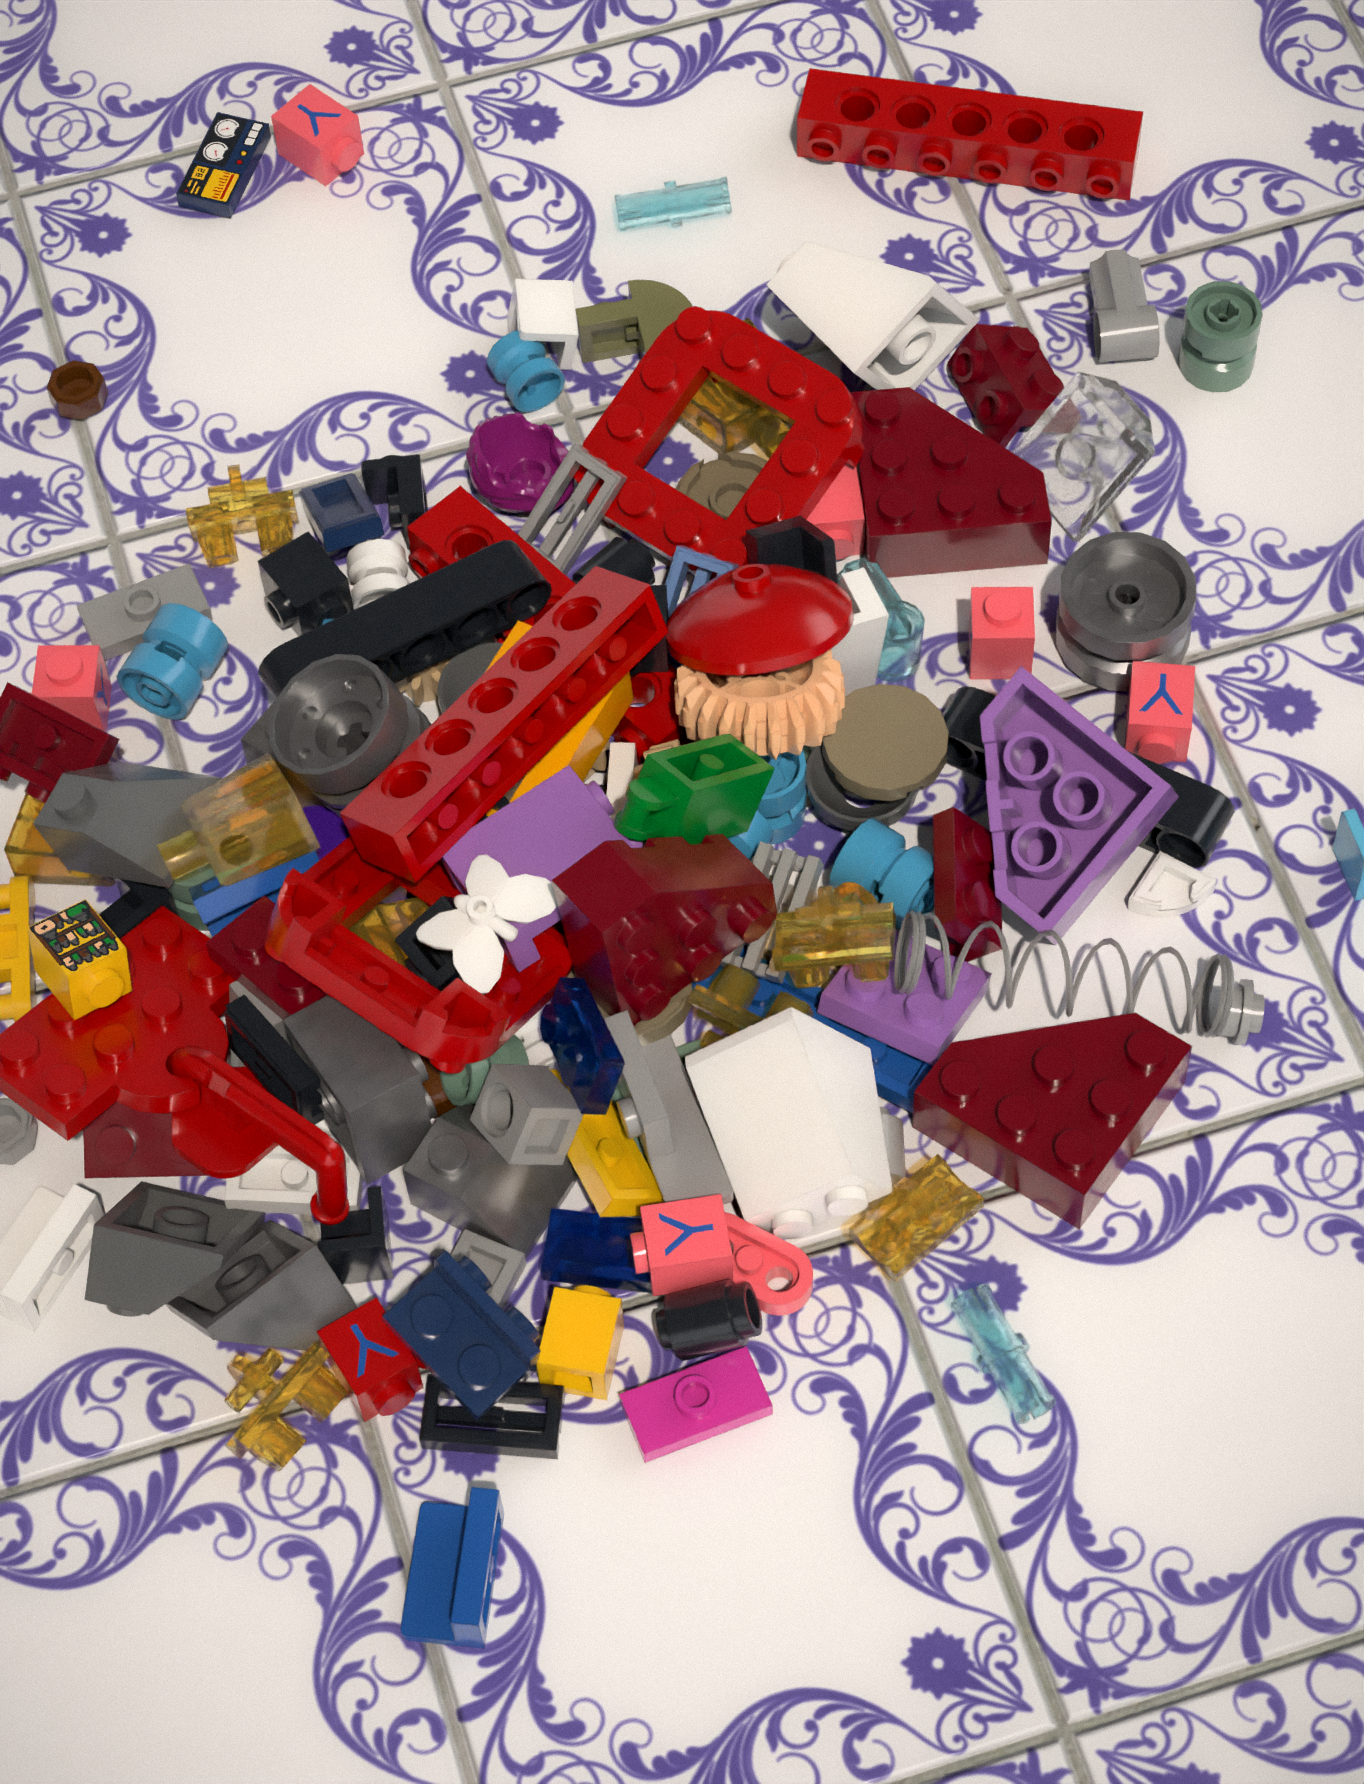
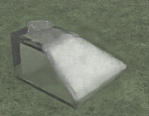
(1088, 448)

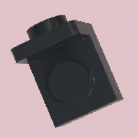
(400, 484)

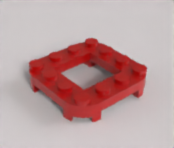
(726, 350)
(447, 1027)

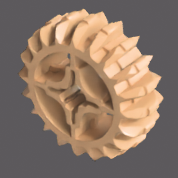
(764, 710)

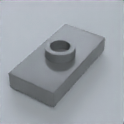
(122, 616)

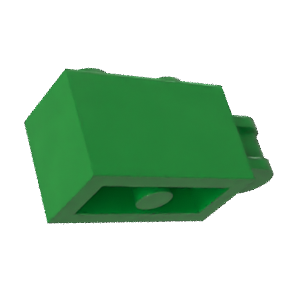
(695, 791)

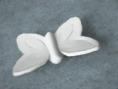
(489, 904)

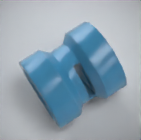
(524, 365)

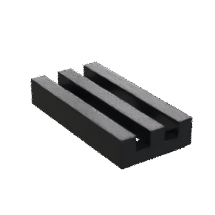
(272, 1059)
(491, 1441)

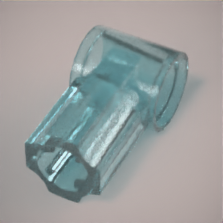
(904, 628)

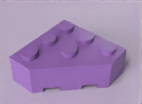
(1060, 803)

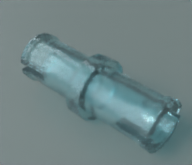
(673, 203)
(1003, 1354)

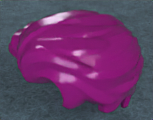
(514, 462)

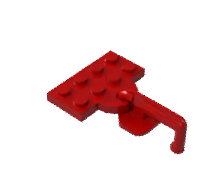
(164, 1055)

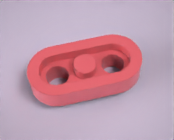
(762, 1257)

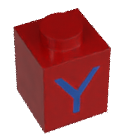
(371, 1361)

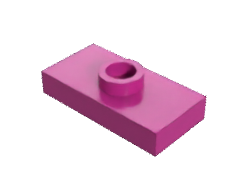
(696, 1404)

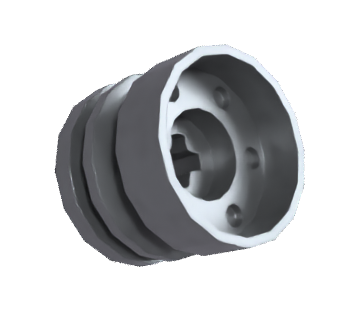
(341, 727)

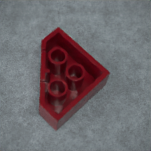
(944, 492)
(659, 917)
(1054, 1105)

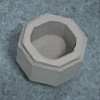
(16, 1132)

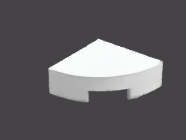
(1170, 888)

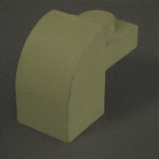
(628, 324)

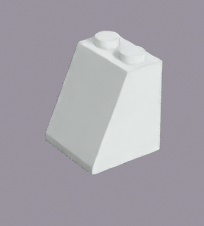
(871, 314)
(794, 1121)

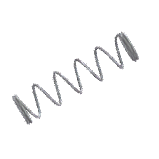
(915, 924)

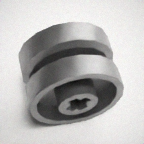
(1122, 604)

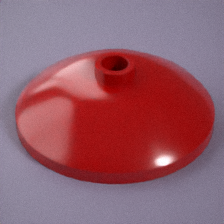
(759, 620)

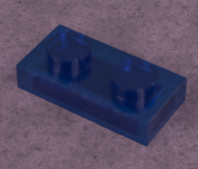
(582, 1045)
(592, 1251)

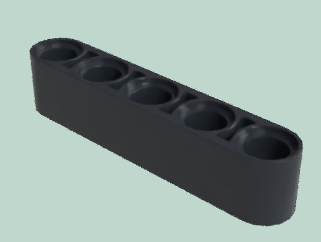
(423, 619)
(1184, 832)

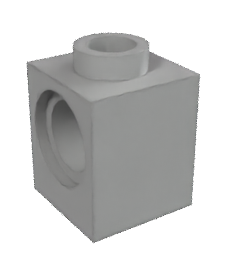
(526, 1114)

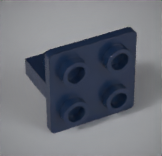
(465, 1334)

